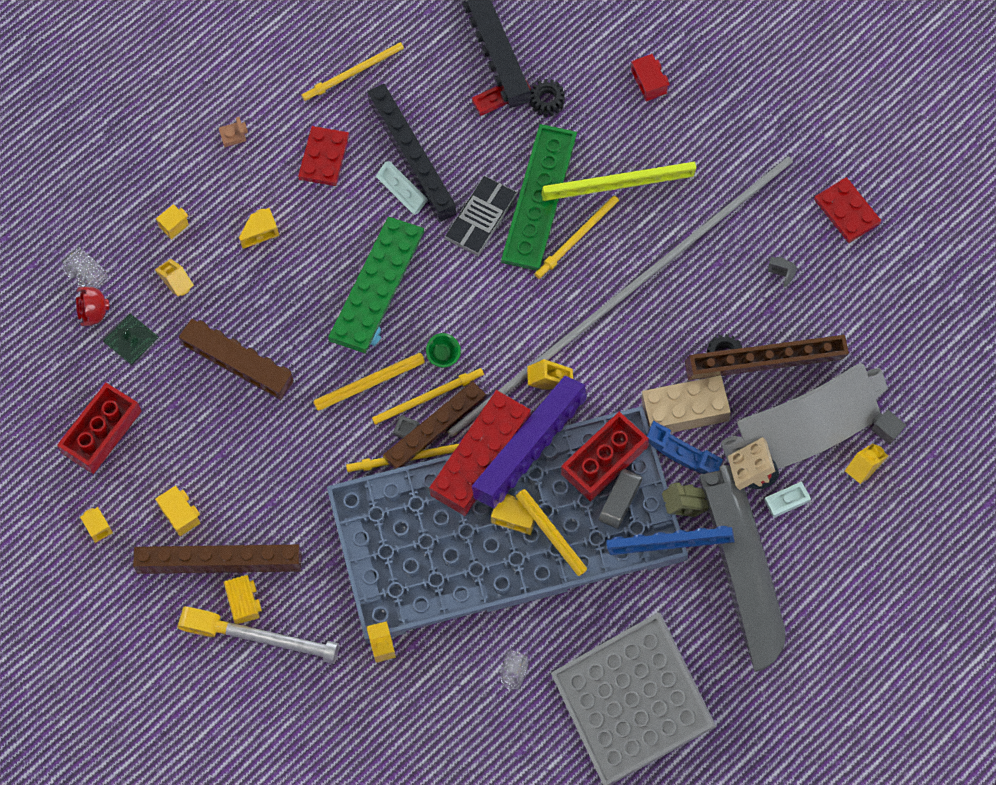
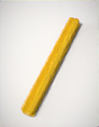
(551, 532)

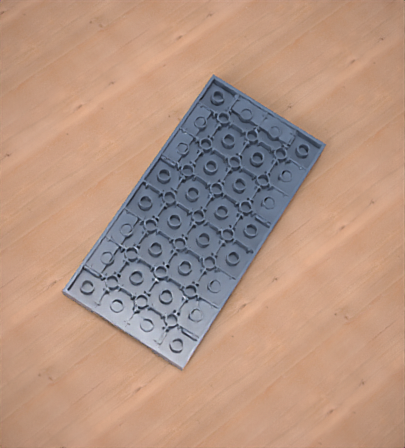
(429, 564)

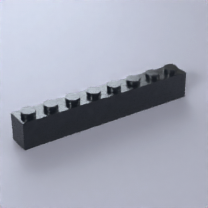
(499, 52)
(411, 153)

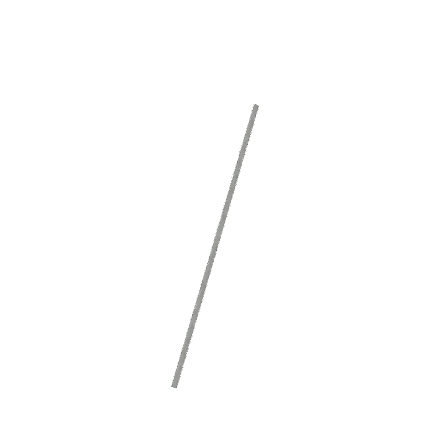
(629, 289)

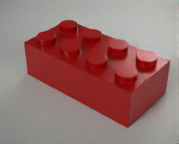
(99, 428)
(604, 456)

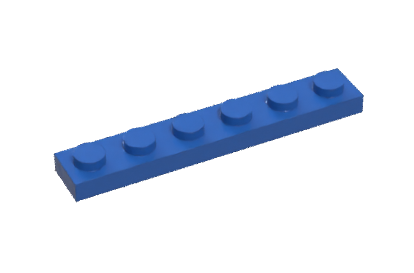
(674, 540)

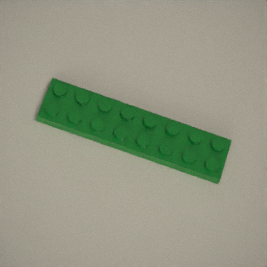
(532, 215)
(376, 285)

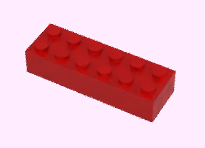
(476, 451)

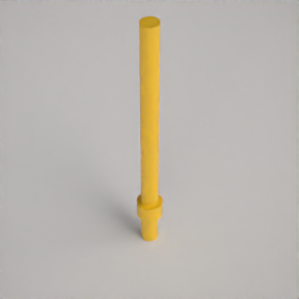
(321, 88)
(552, 260)
(464, 379)
(368, 464)

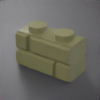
(685, 500)

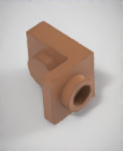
(233, 133)

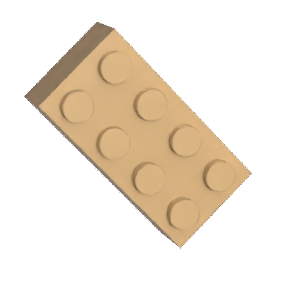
(687, 404)

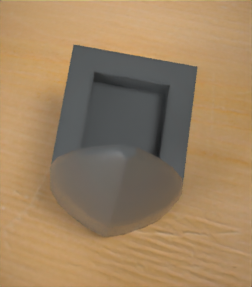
(782, 267)

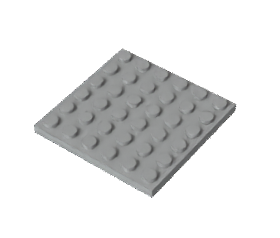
(633, 699)

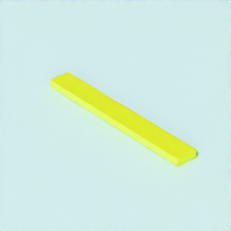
(618, 181)

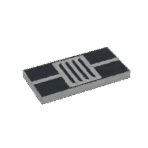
(481, 215)

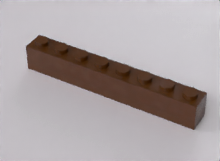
(766, 357)
(217, 559)

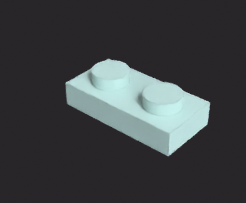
(787, 499)

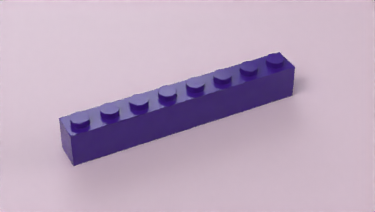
(529, 442)

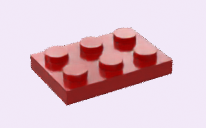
(323, 156)
(847, 210)

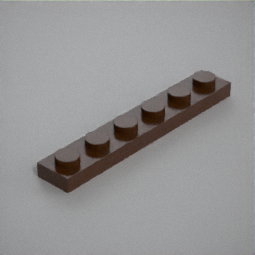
(434, 426)

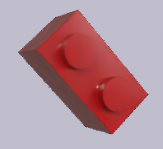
(649, 77)

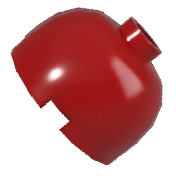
(91, 306)

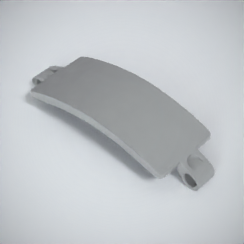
(814, 419)

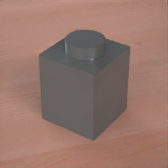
(887, 426)

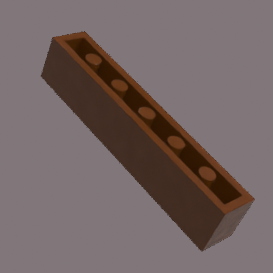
(236, 358)

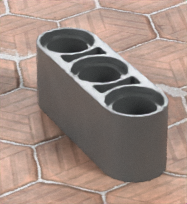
(620, 498)

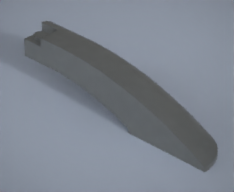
(746, 568)

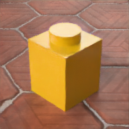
(172, 221)
(96, 524)

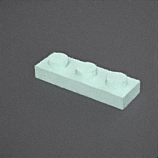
(401, 187)

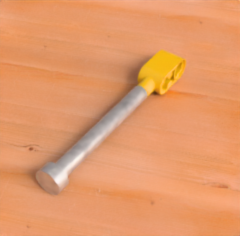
(208, 623)

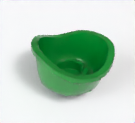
(443, 350)

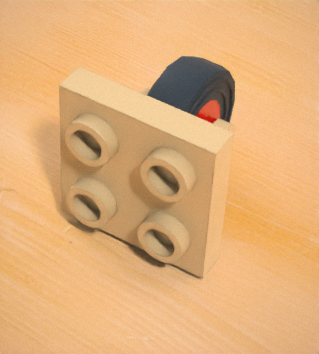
(753, 466)

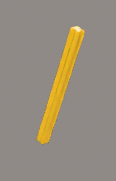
(369, 381)

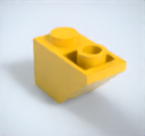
(866, 462)

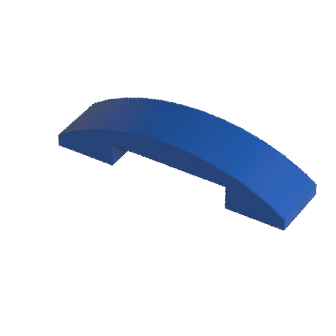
(681, 452)

